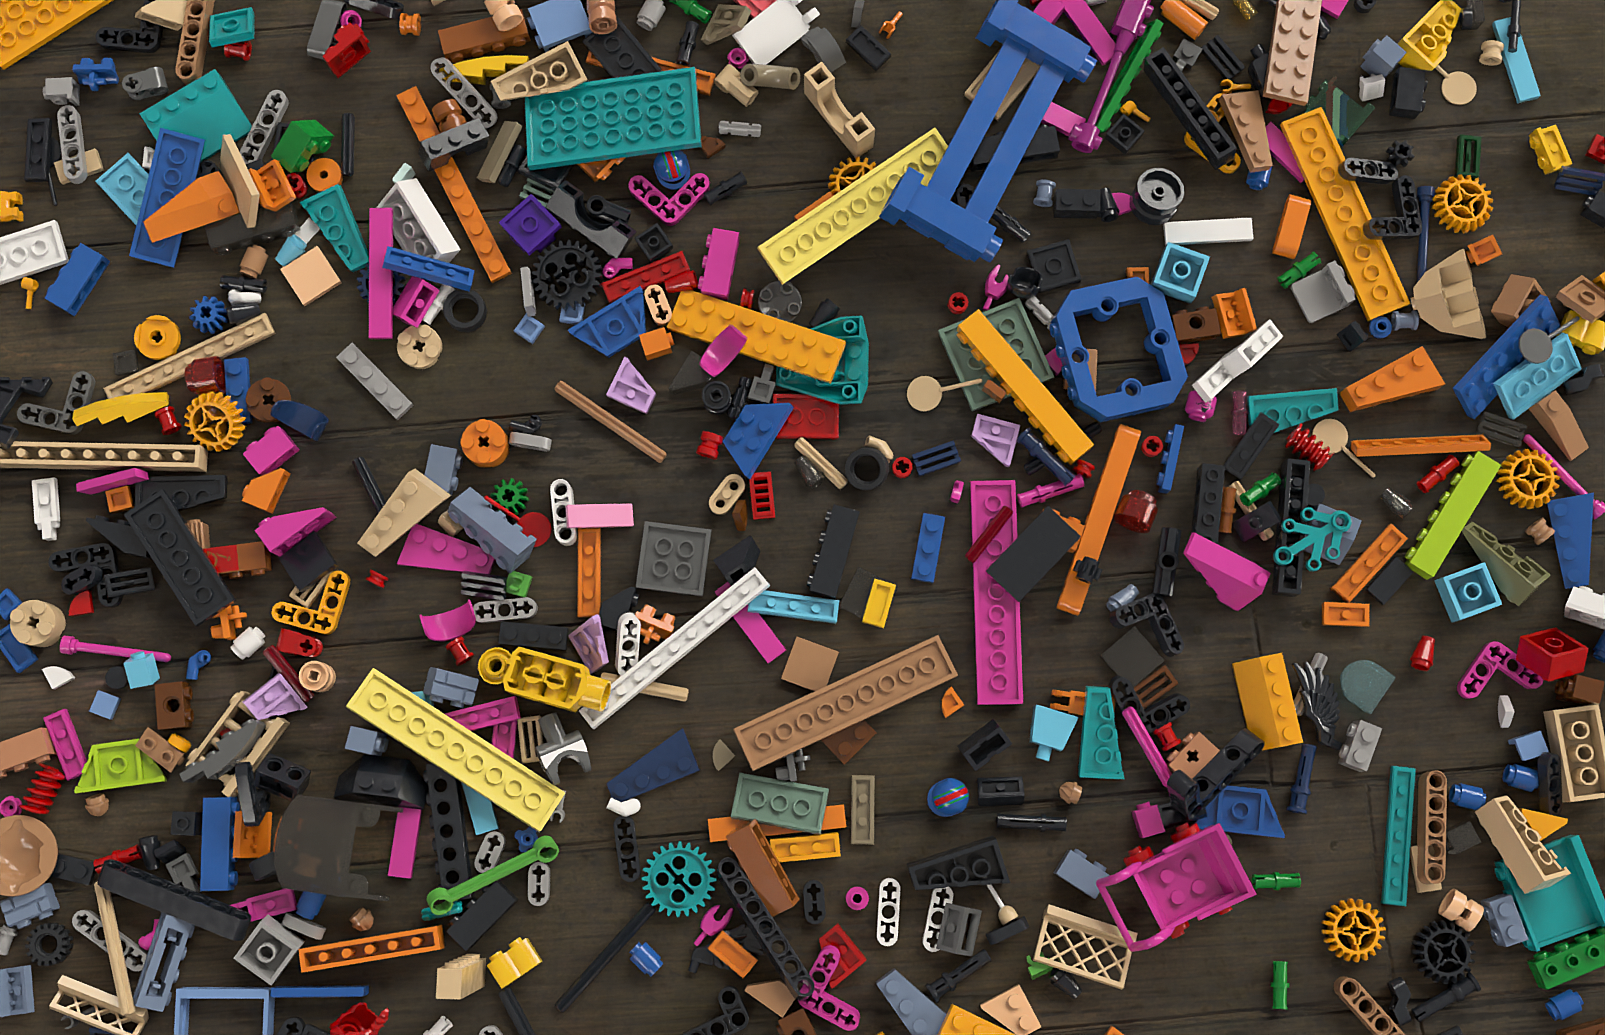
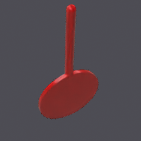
(532, 523)

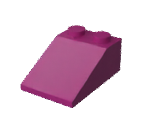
(286, 530)

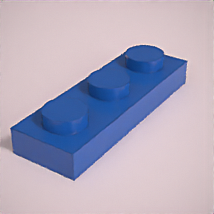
(238, 383)
(1169, 458)
(928, 548)

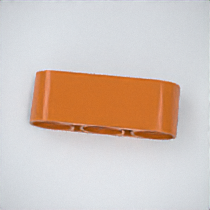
(1291, 226)

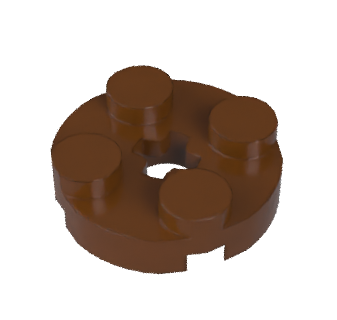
(256, 394)

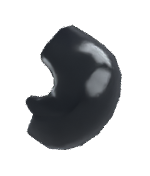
(1024, 282)

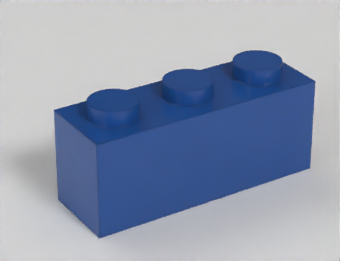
(77, 279)

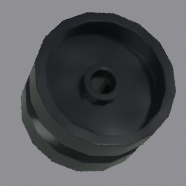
(1156, 196)

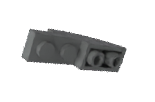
(232, 750)

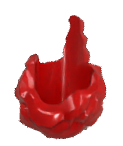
(359, 1021)

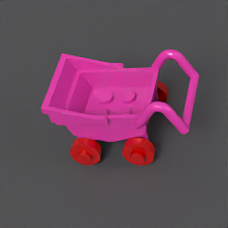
(1183, 882)

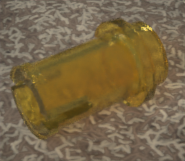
(1243, 6)

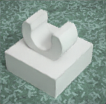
(1371, 87)

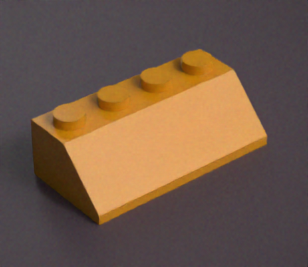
(1267, 700)

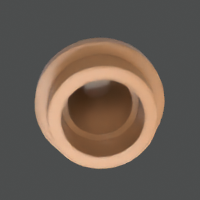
(1070, 792)
(97, 804)
(362, 919)

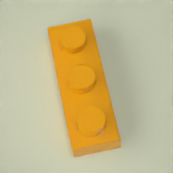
(806, 847)

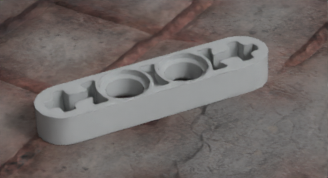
(461, 95)
(267, 130)
(75, 143)
(92, 919)

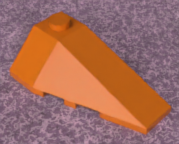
(198, 204)

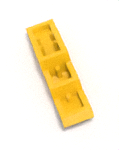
(478, 69)
(129, 406)

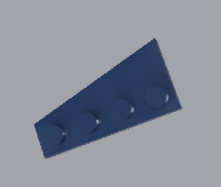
(659, 767)

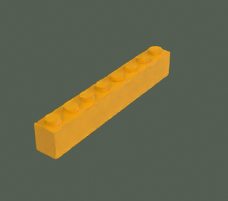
(1024, 387)

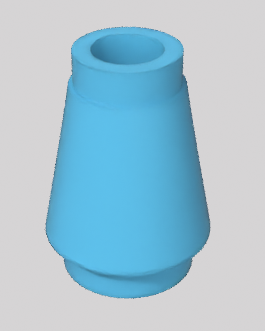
(290, 250)

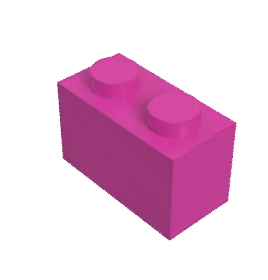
(414, 301)
(270, 451)

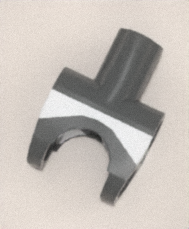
(560, 747)

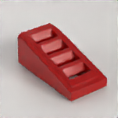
(765, 514)

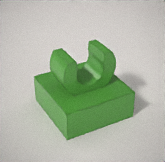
(518, 584)
(1037, 969)

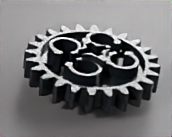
(559, 258)

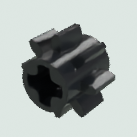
(1400, 153)
(1087, 570)

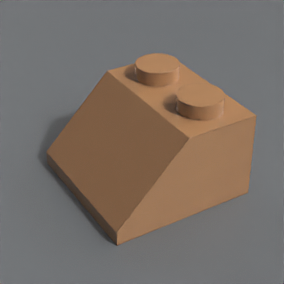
(1515, 298)

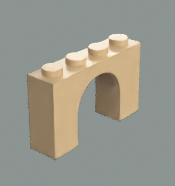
(854, 132)

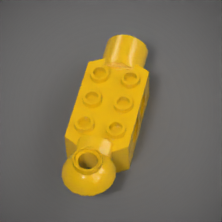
(545, 679)

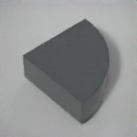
(857, 13)

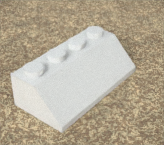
(417, 222)
(1586, 607)

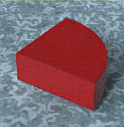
(1278, 106)
(1188, 352)
(82, 604)

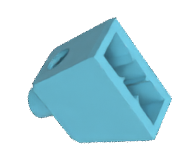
(1050, 730)

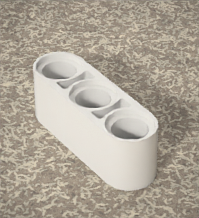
(558, 503)

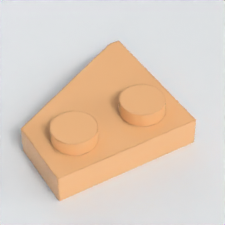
(1013, 1011)

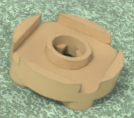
(430, 352)

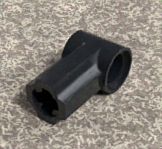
(609, 212)

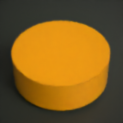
(179, 742)

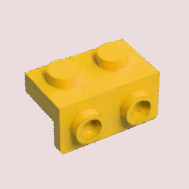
(1549, 149)

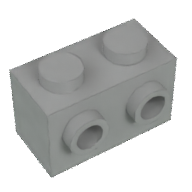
(1359, 745)

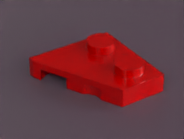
(850, 955)

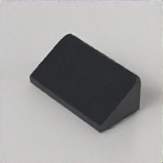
(1000, 791)

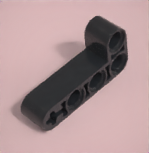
(724, 1018)

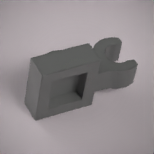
(1186, 54)
(763, 388)
(182, 871)

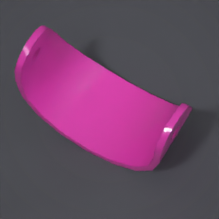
(722, 350)
(449, 624)

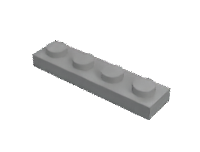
(374, 381)

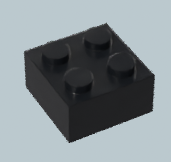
(1124, 134)
(653, 243)

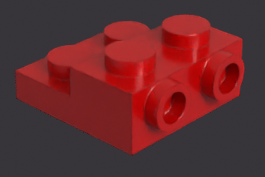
(348, 51)

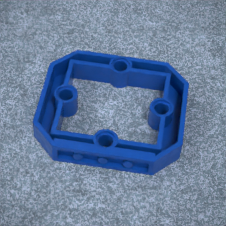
(1159, 324)

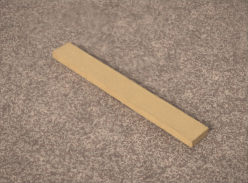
(174, 366)

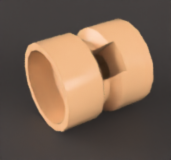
(505, 13)
(317, 676)
(1457, 908)

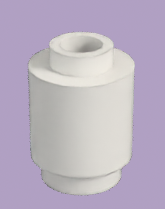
(248, 642)

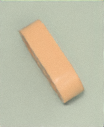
(663, 303)

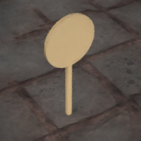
(1457, 87)
(926, 393)
(1335, 436)

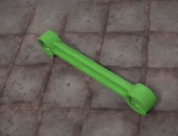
(492, 875)

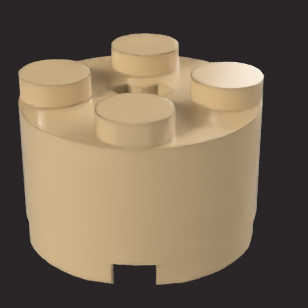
(27, 629)

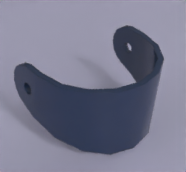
(300, 417)

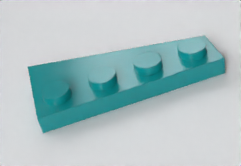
(335, 219)
(1293, 407)
(1099, 737)

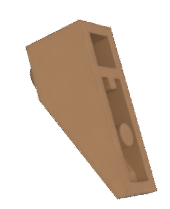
(1560, 424)

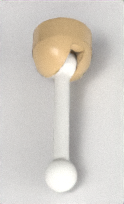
(1005, 913)

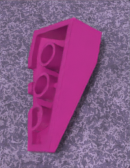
(1230, 575)

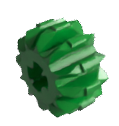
(517, 499)

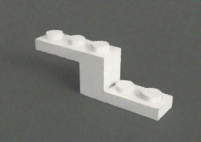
(1237, 361)

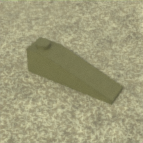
(1512, 574)

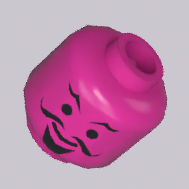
(1198, 409)

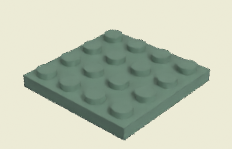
(1014, 326)

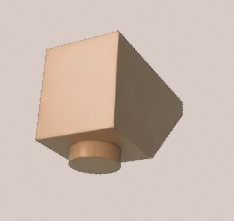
(772, 994)

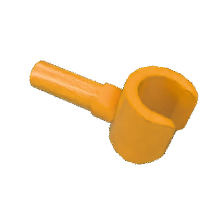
(1233, 86)
(1130, 107)
(31, 286)

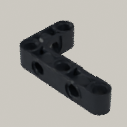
(1215, 776)

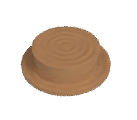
(26, 854)

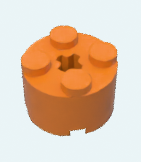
(481, 455)

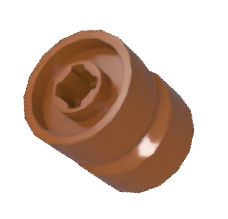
(448, 114)

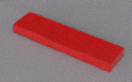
(650, 274)

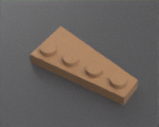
(1248, 126)

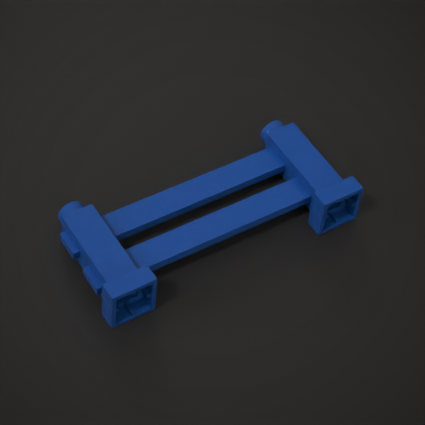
(929, 207)

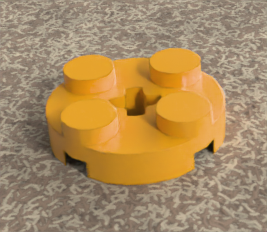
(166, 347)

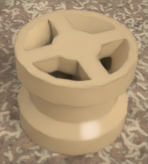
(1491, 52)

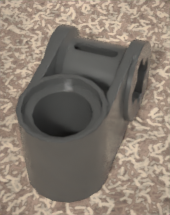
(146, 83)

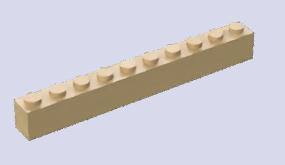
(104, 456)

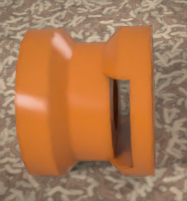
(410, 24)

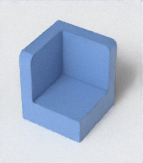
(1529, 745)

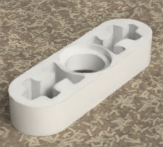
(622, 636)
(935, 899)
(893, 929)

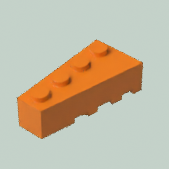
(1397, 380)

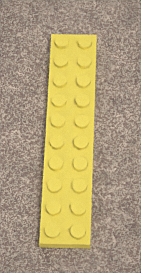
(848, 210)
(455, 750)

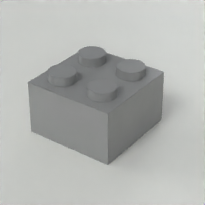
(269, 949)

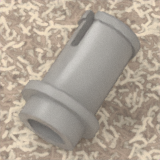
(6, 938)

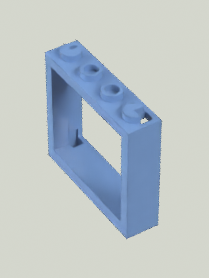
(184, 995)

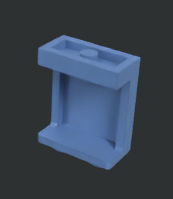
(558, 22)

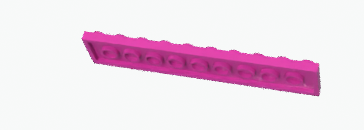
(994, 608)

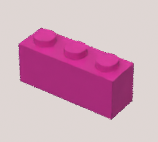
(719, 263)

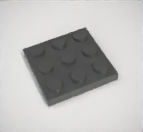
(673, 558)

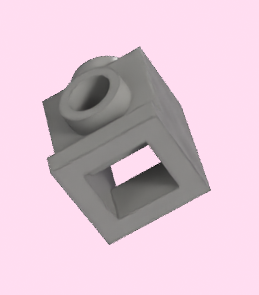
(61, 90)

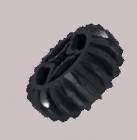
(1449, 945)

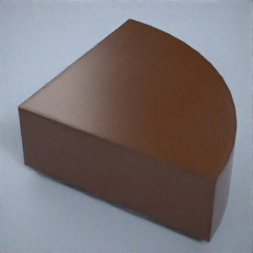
(711, 146)
(740, 515)

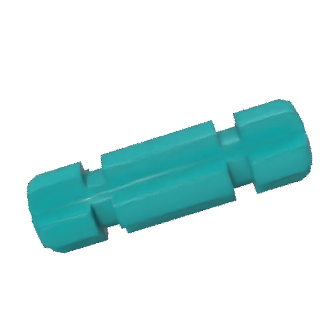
(428, 915)

